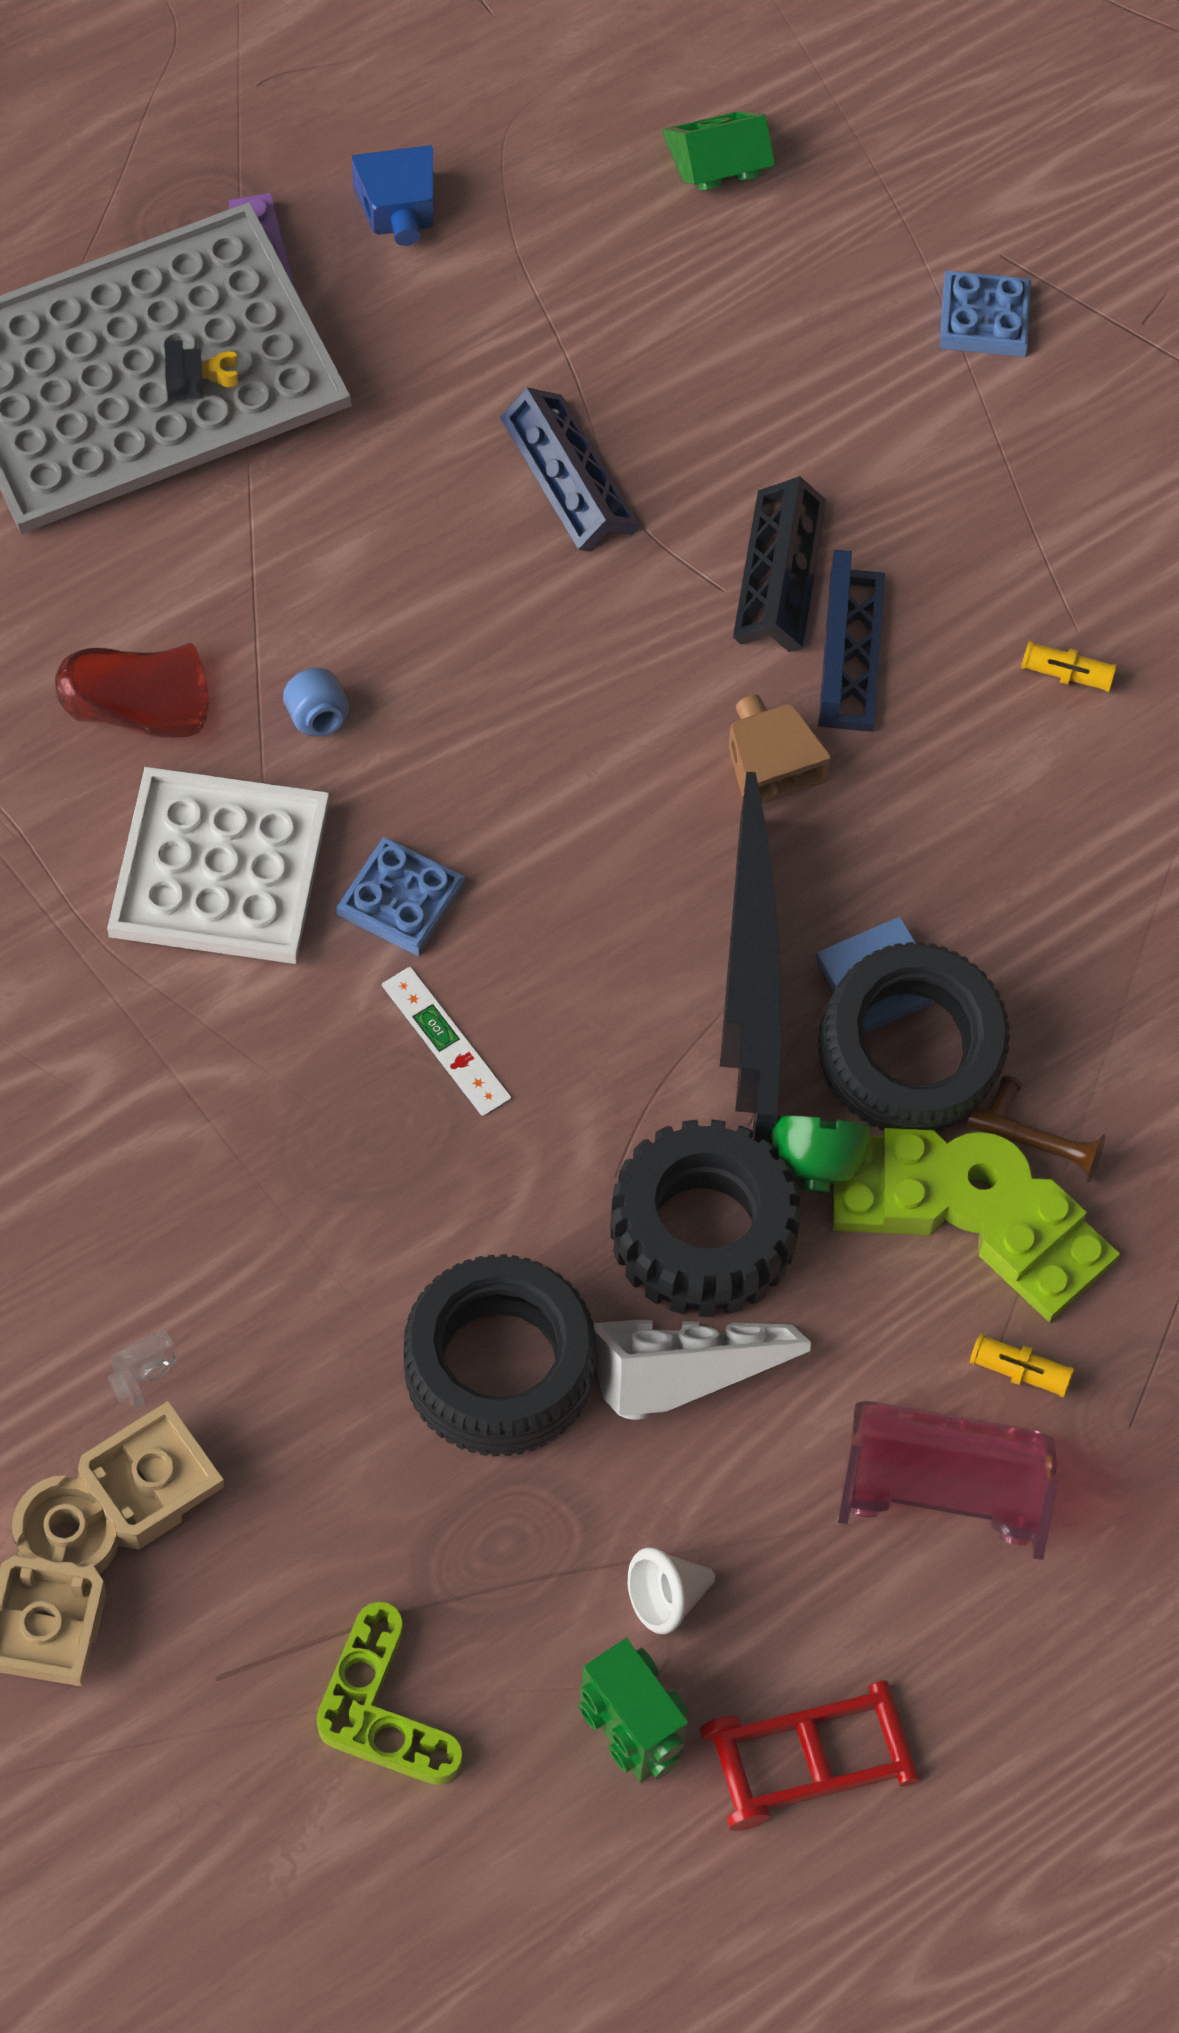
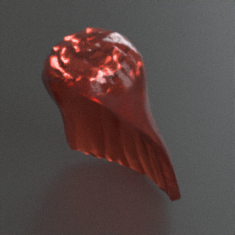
(139, 691)

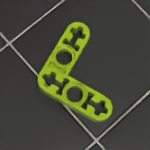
(370, 1719)

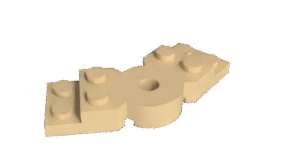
(123, 1497)

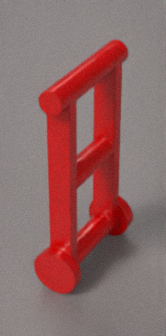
(754, 1811)

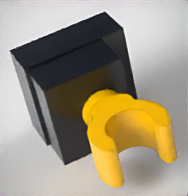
(186, 371)

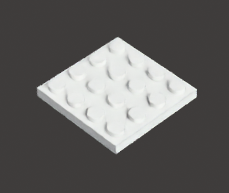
(219, 865)

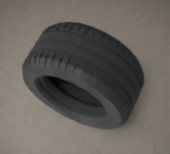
(935, 976)
(511, 1289)

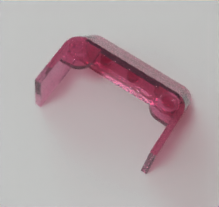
(951, 1468)

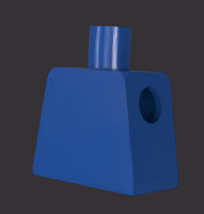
(396, 191)

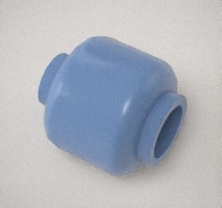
(316, 702)

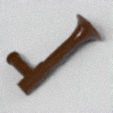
(996, 1122)

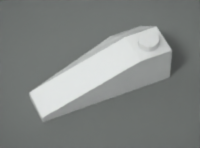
(664, 1369)

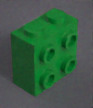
(634, 1711)

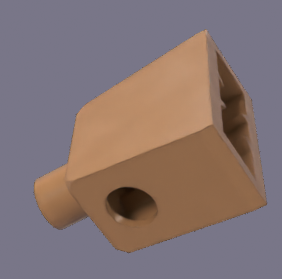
(777, 748)

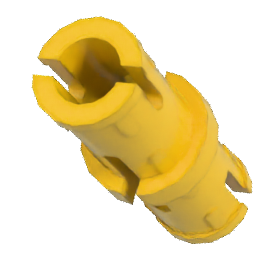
(1037, 658)
(989, 1352)

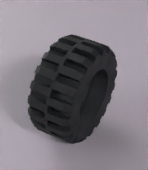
(709, 1160)

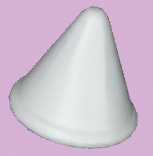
(665, 1588)

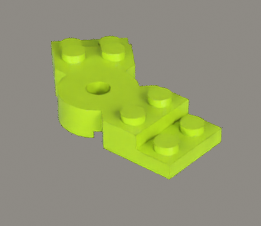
(1025, 1224)

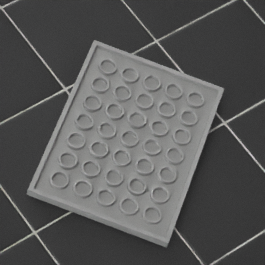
(88, 366)

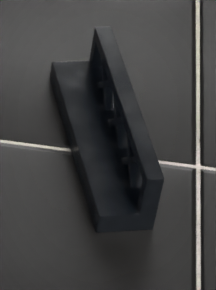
(791, 564)

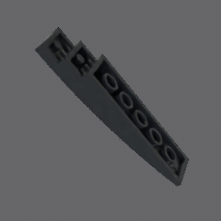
(753, 975)

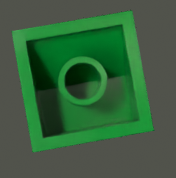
(721, 148)

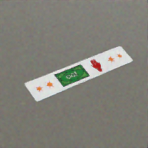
(446, 1041)

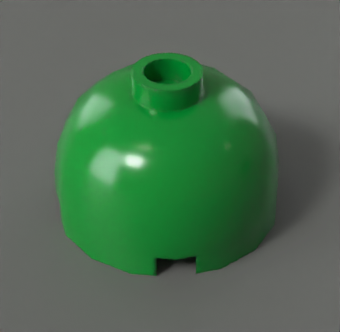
(820, 1150)

